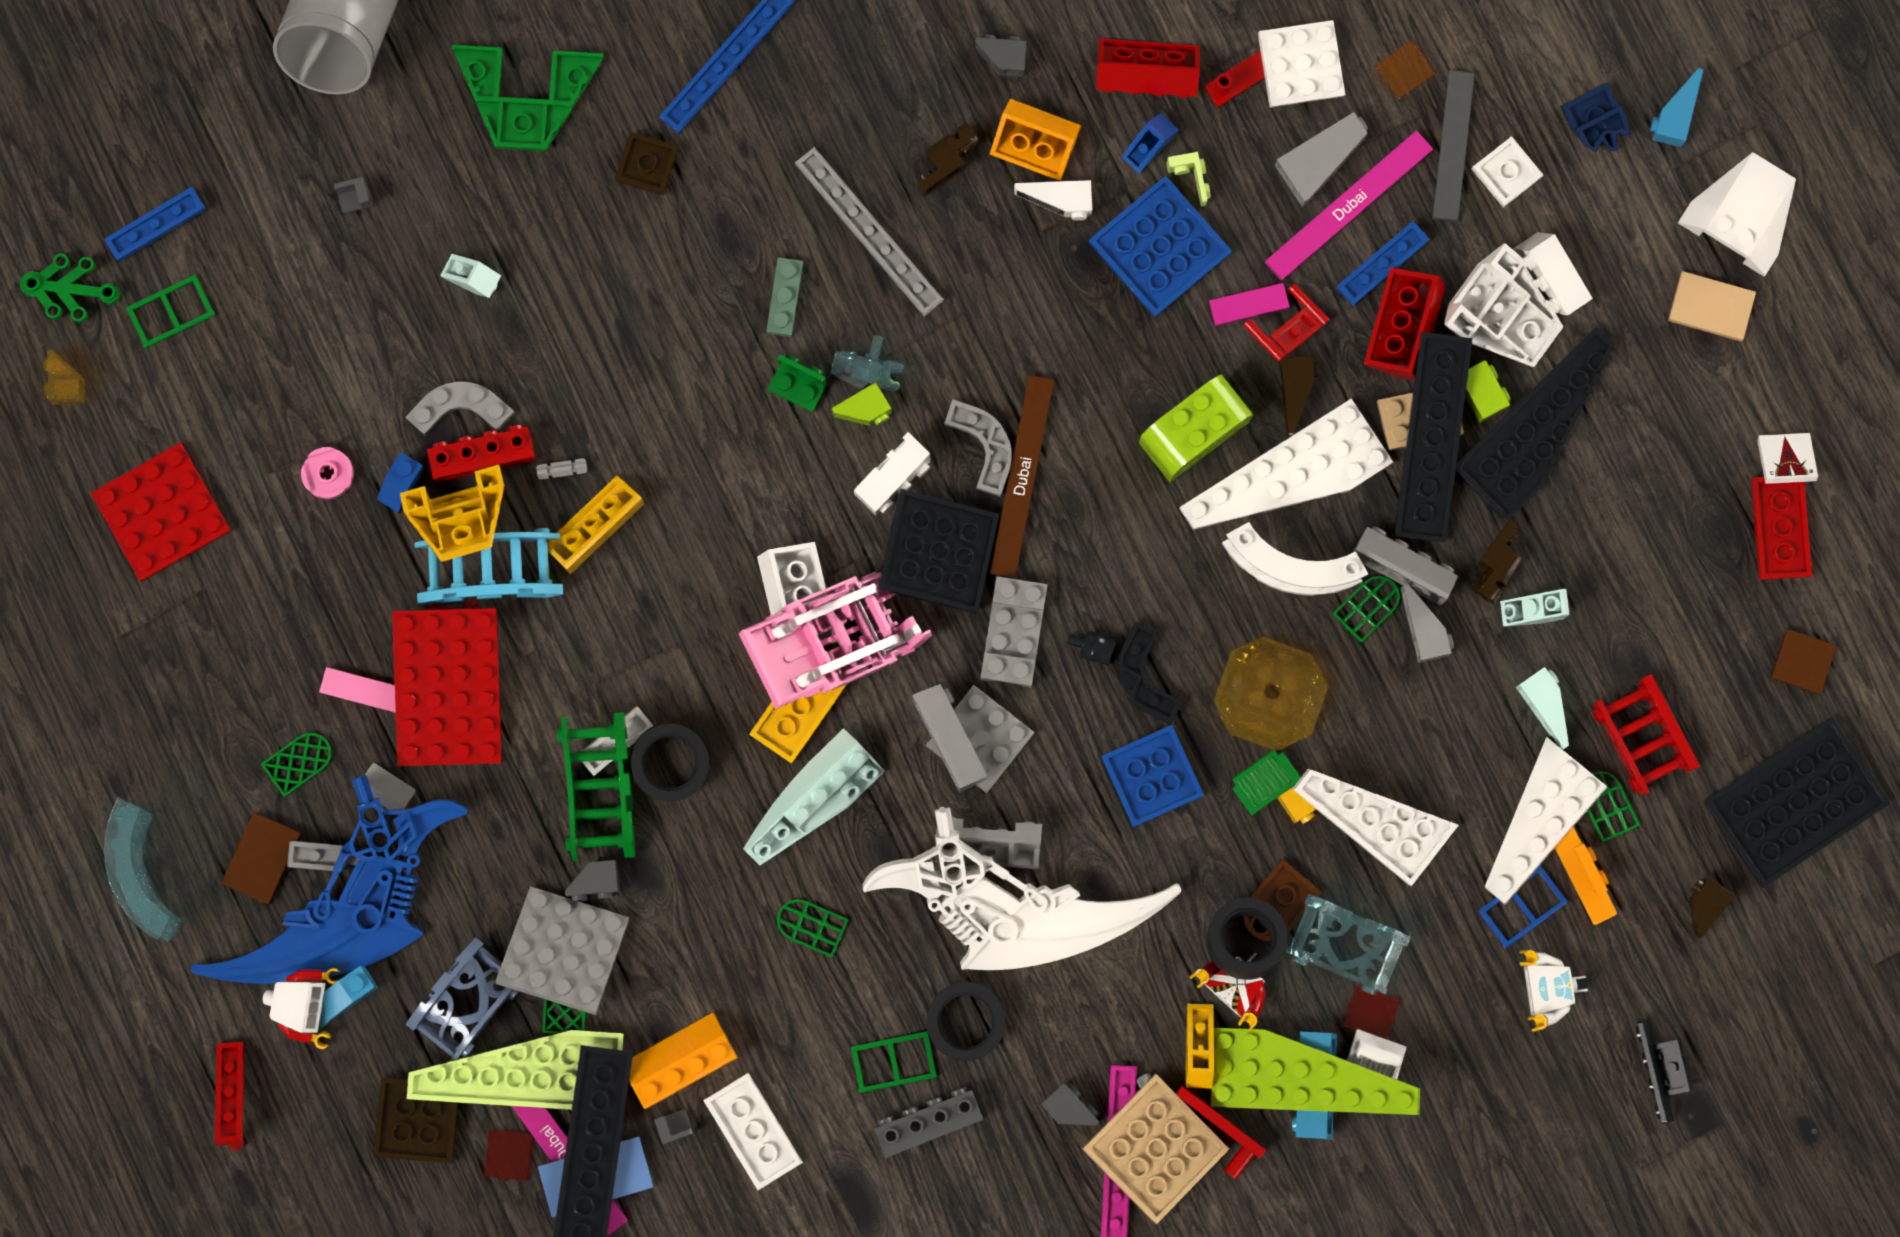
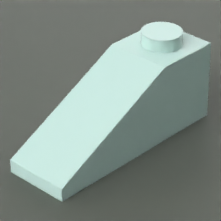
(1545, 701)

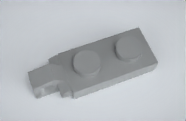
(316, 856)

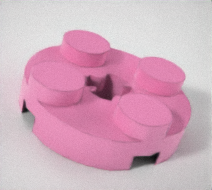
(340, 480)

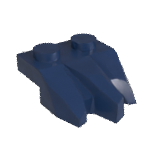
(1596, 118)

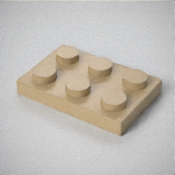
(1395, 419)

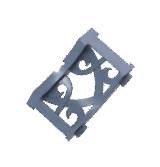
(429, 1008)

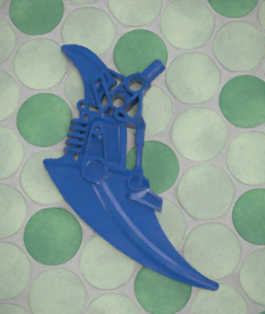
(359, 924)

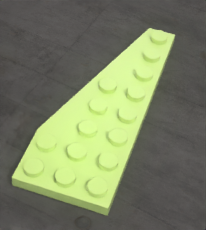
(522, 1074)

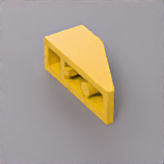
(1200, 1046)

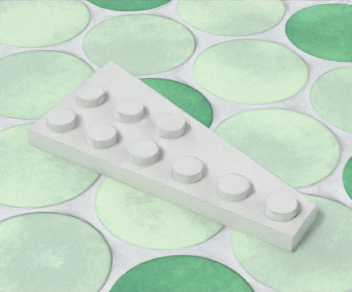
(1387, 829)

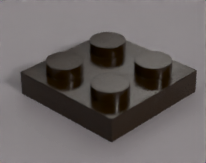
(646, 163)

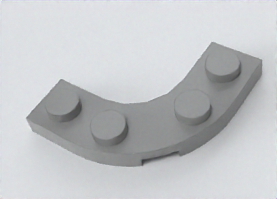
(459, 396)
(992, 437)

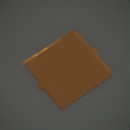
(1405, 69)

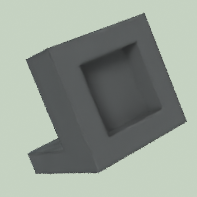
(353, 195)
(674, 1126)

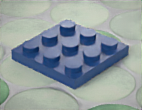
(1152, 776)

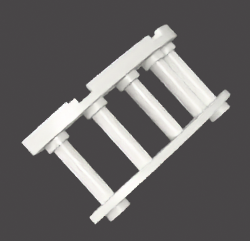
(1289, 573)

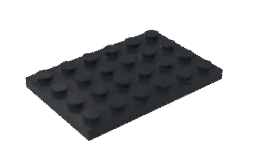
(1797, 802)

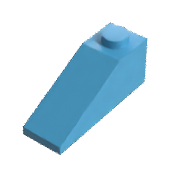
(1675, 118)
(346, 994)

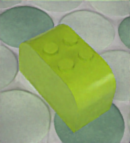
(1195, 427)

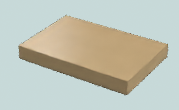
(1711, 306)

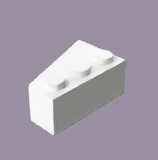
(1554, 272)
(893, 474)

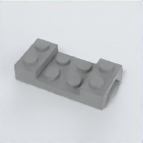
(1013, 631)
(1006, 847)

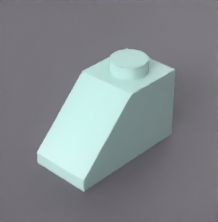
(471, 275)

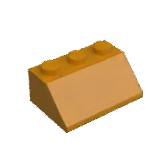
(1035, 139)

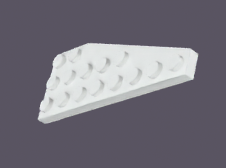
(1312, 464)

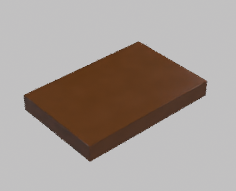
(260, 858)

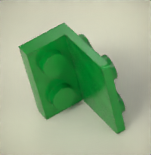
(797, 383)

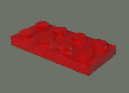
(1781, 530)

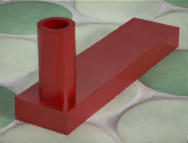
(1236, 80)
(229, 1095)
(1250, 1146)

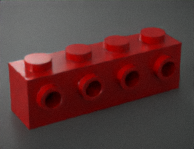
(471, 454)

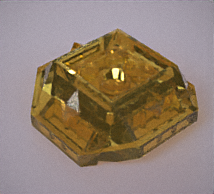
(1264, 720)

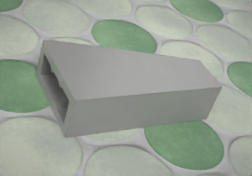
(1316, 160)

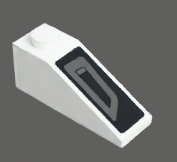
(1064, 197)

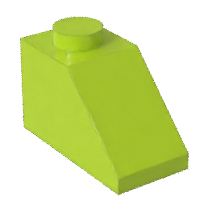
(864, 407)

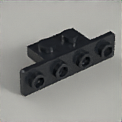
(1666, 1069)

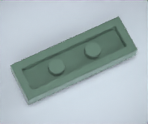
(784, 297)

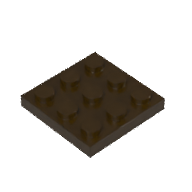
(413, 1127)

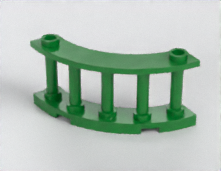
(621, 782)

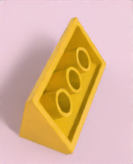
(594, 524)

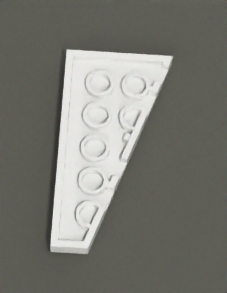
(1549, 808)

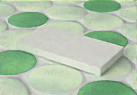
(753, 1131)

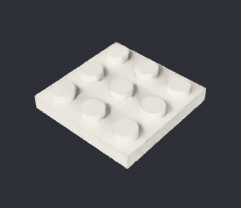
(1301, 63)

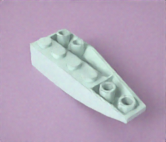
(814, 796)

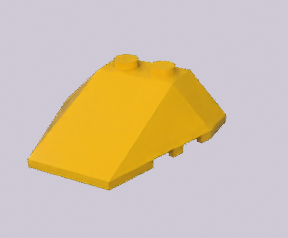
(460, 520)

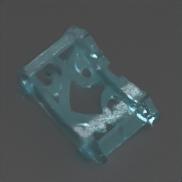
(1382, 937)

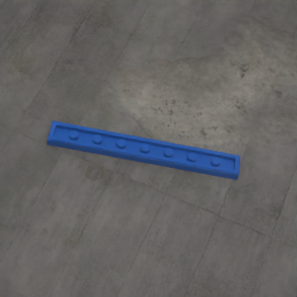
(724, 63)

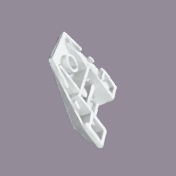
(1745, 211)
(1504, 309)

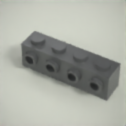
(929, 1123)

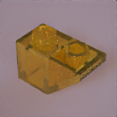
(64, 382)

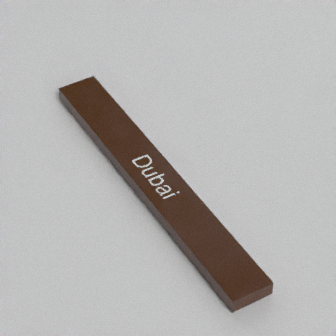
(1022, 477)

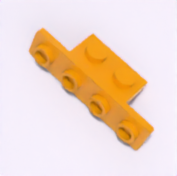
(1585, 877)

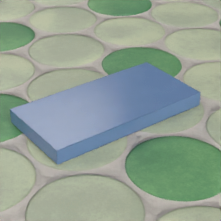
(630, 1177)

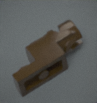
(946, 158)
(1499, 564)

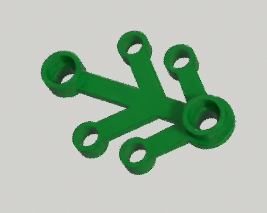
(65, 287)

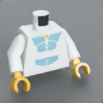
(1549, 988)

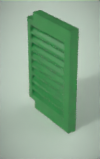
(1265, 781)

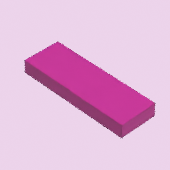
(1249, 304)

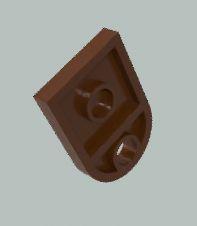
(1286, 892)

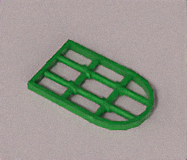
(1367, 618)
(1617, 810)
(821, 923)

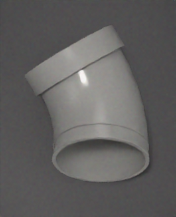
(332, 42)

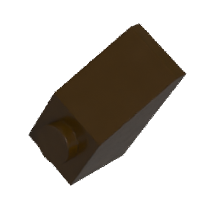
(1707, 904)

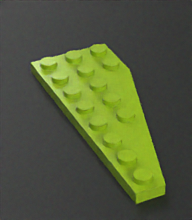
(1282, 1074)

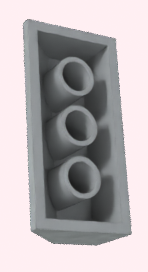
(1405, 566)
(950, 738)

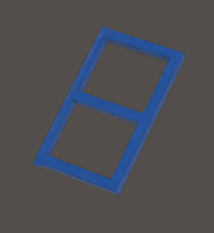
(1534, 922)

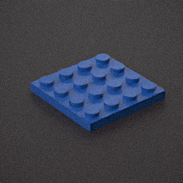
(1160, 246)

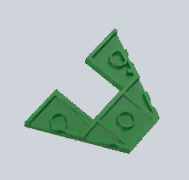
(525, 121)

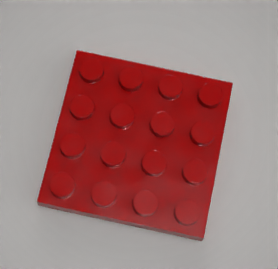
(161, 512)

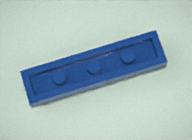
(155, 224)
(1377, 267)

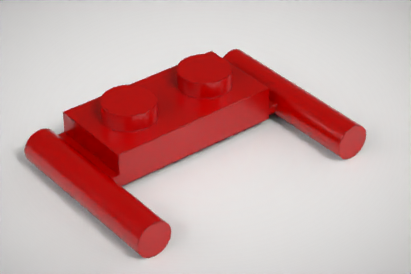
(1293, 332)

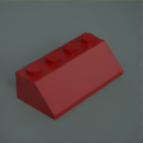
(1148, 67)
(1406, 310)

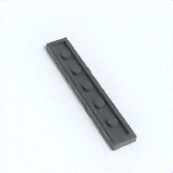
(1453, 146)

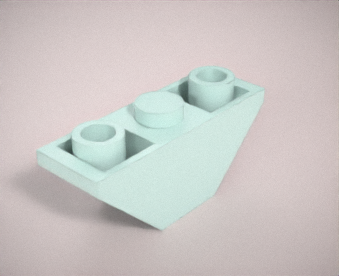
(1535, 608)

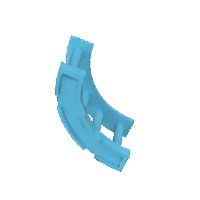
(487, 587)

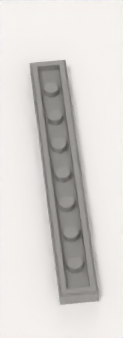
(869, 232)

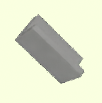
(388, 788)

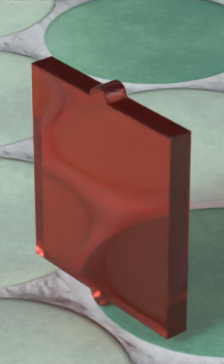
(1371, 1013)
(508, 1155)

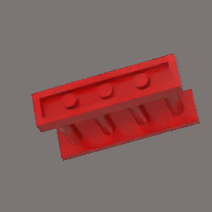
(1660, 714)

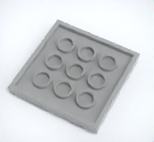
(562, 950)

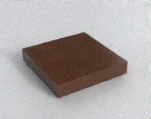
(1803, 661)

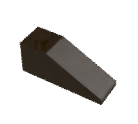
(1296, 382)

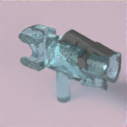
(866, 369)

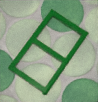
(162, 294)
(890, 1042)

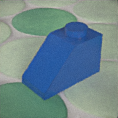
(1149, 142)
(401, 477)

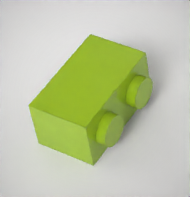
(1485, 393)

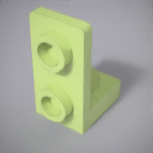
(1182, 164)

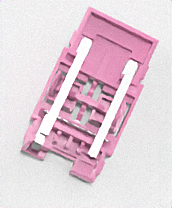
(793, 657)

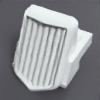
(1376, 1053)

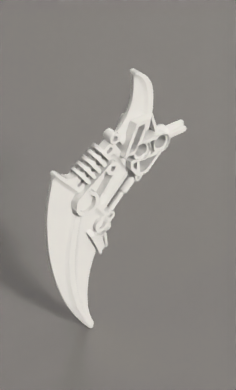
(1012, 931)

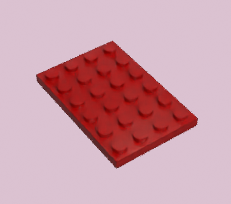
(447, 686)

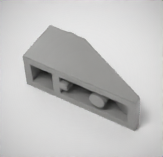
(1426, 630)

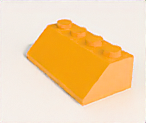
(680, 1061)

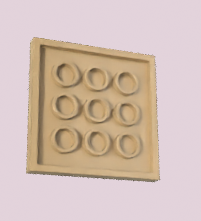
(1155, 1148)

